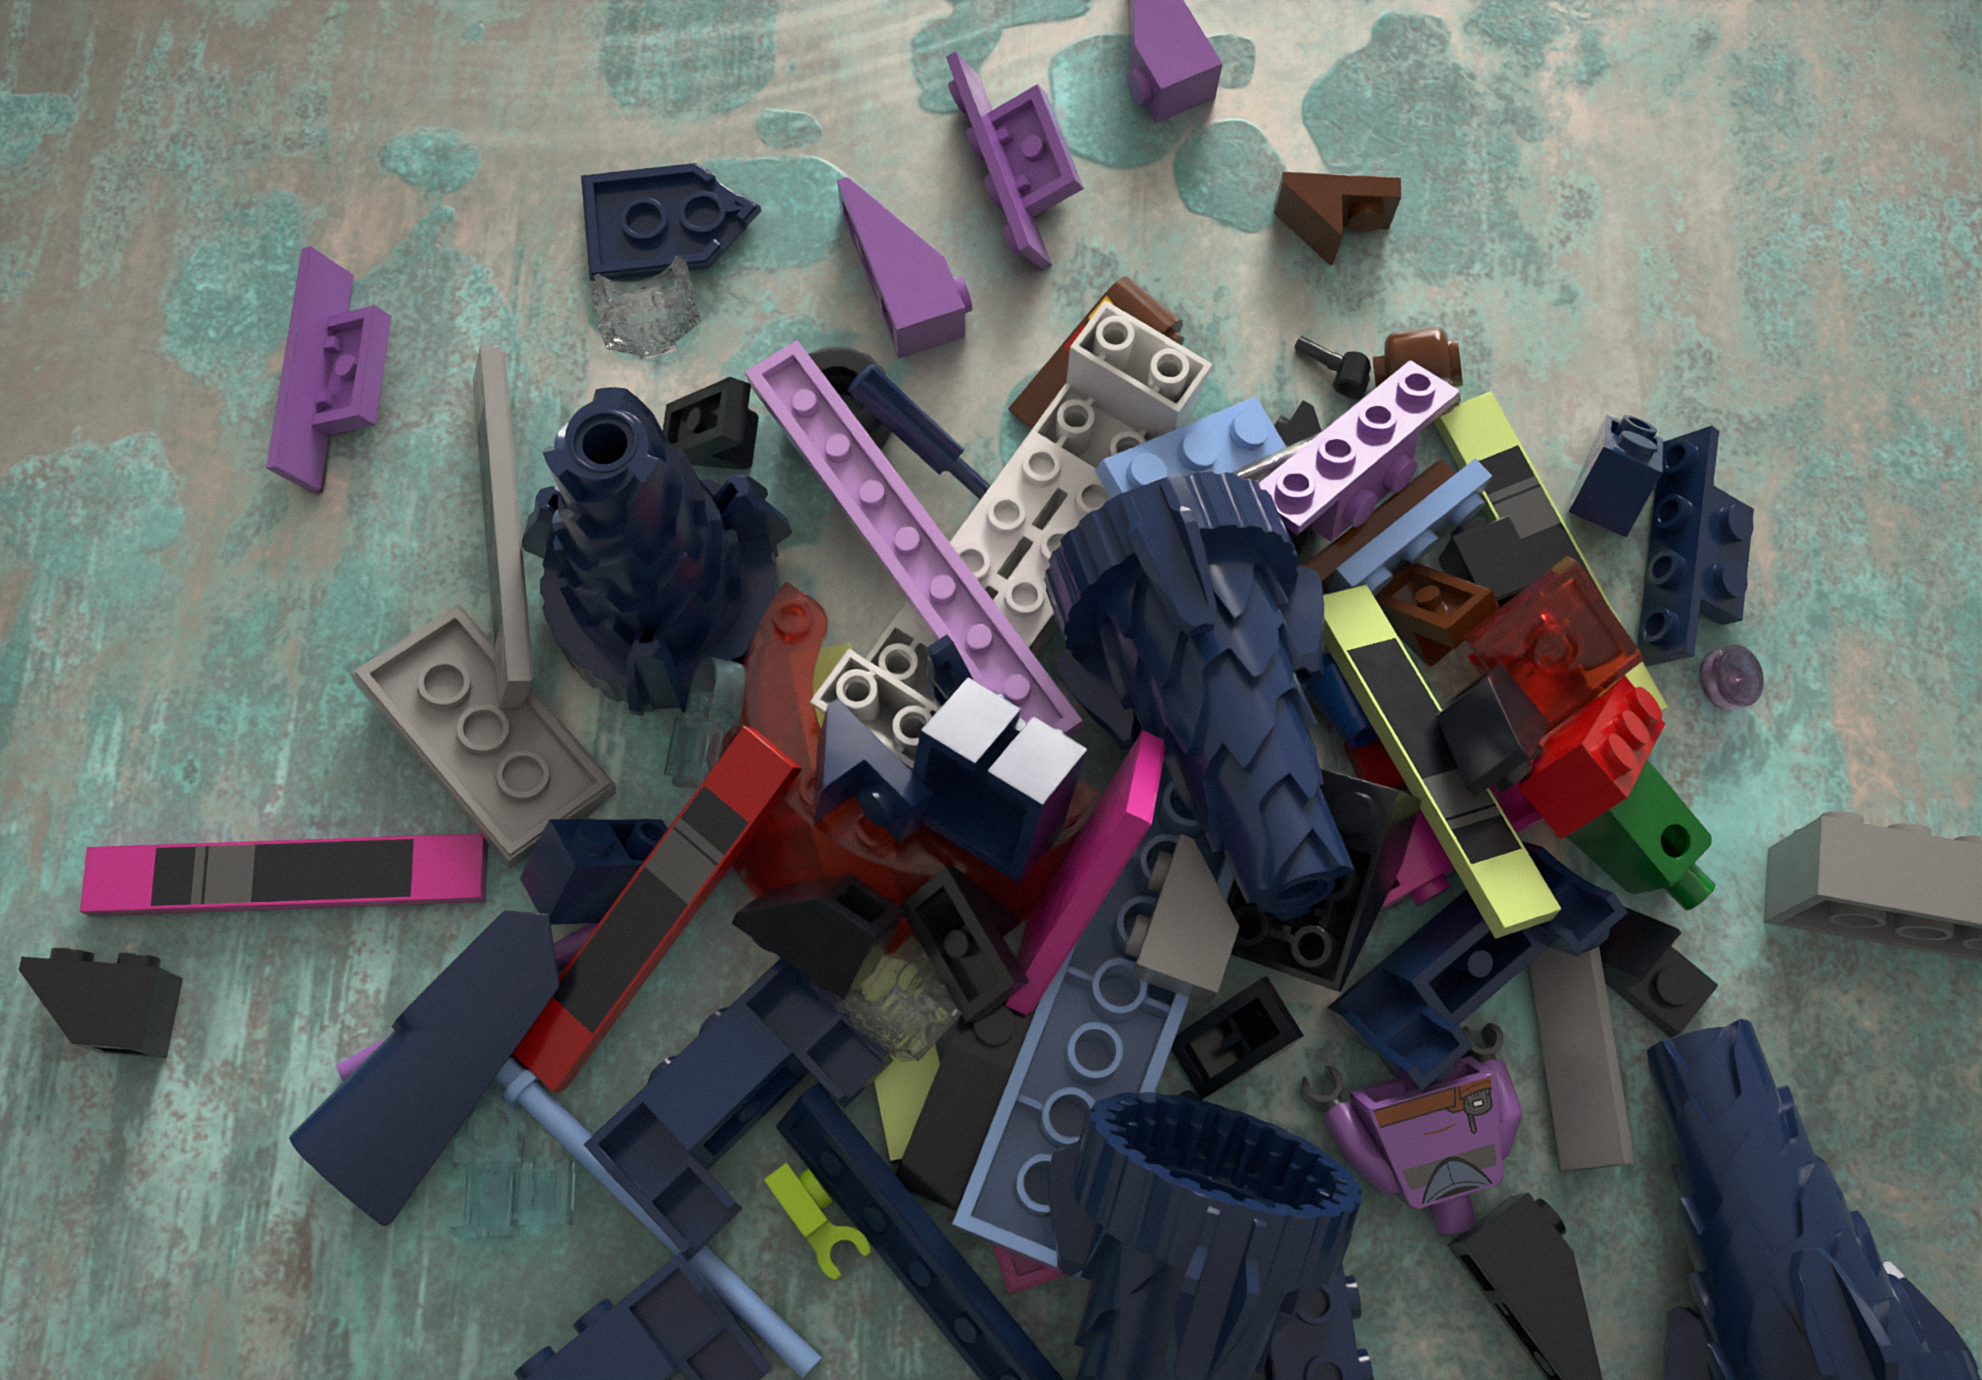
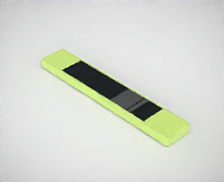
(1515, 490)
(1404, 714)

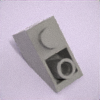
(1189, 930)

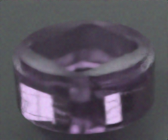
(1731, 677)

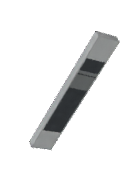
(502, 529)

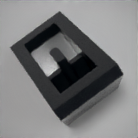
(1236, 1038)

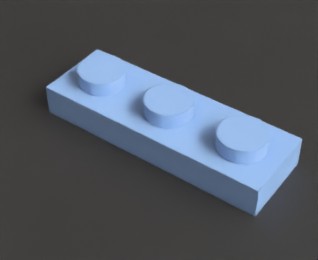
(1209, 444)
(1415, 531)

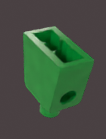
(1650, 842)

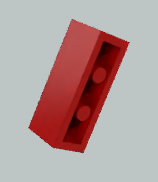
(1593, 757)

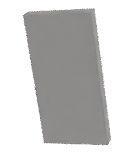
(495, 763)

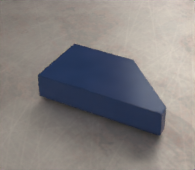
(945, 669)

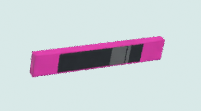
(284, 874)

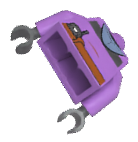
(1429, 1142)

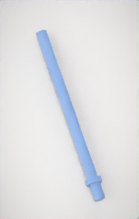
(525, 1089)

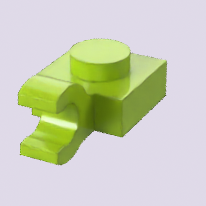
(804, 1202)

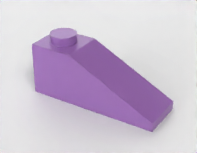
(1169, 58)
(905, 274)

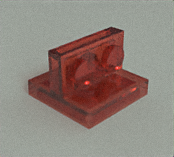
(1556, 642)

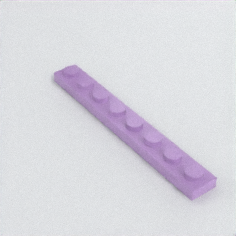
(904, 535)

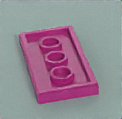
(1089, 869)

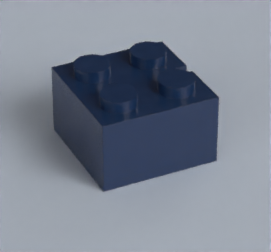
(996, 779)

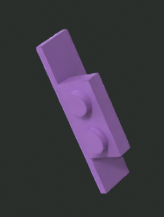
(1023, 154)
(327, 372)
(1359, 455)

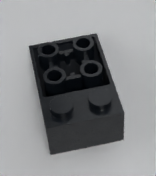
(1328, 940)

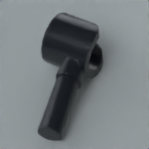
(1351, 369)

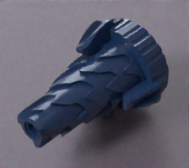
(647, 556)
(1199, 630)
(1193, 1235)
(1779, 1260)

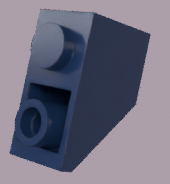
(1618, 474)
(587, 865)

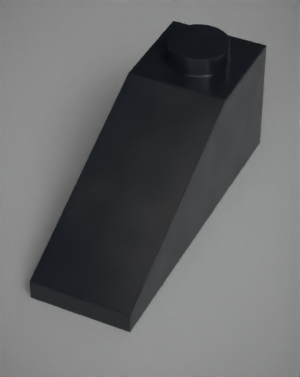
(962, 1105)
(1532, 1285)

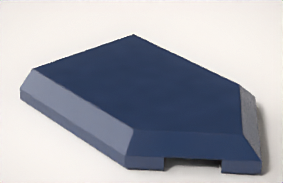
(652, 214)

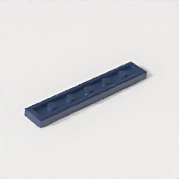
(910, 1242)

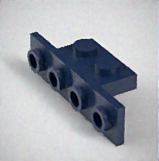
(1694, 551)

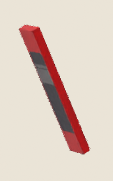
(656, 906)

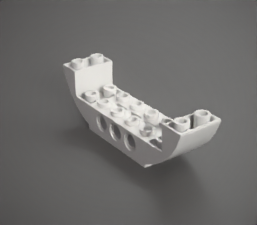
(1118, 393)

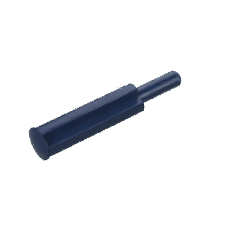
(914, 427)

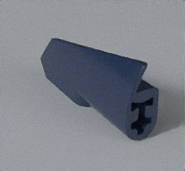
(423, 1081)

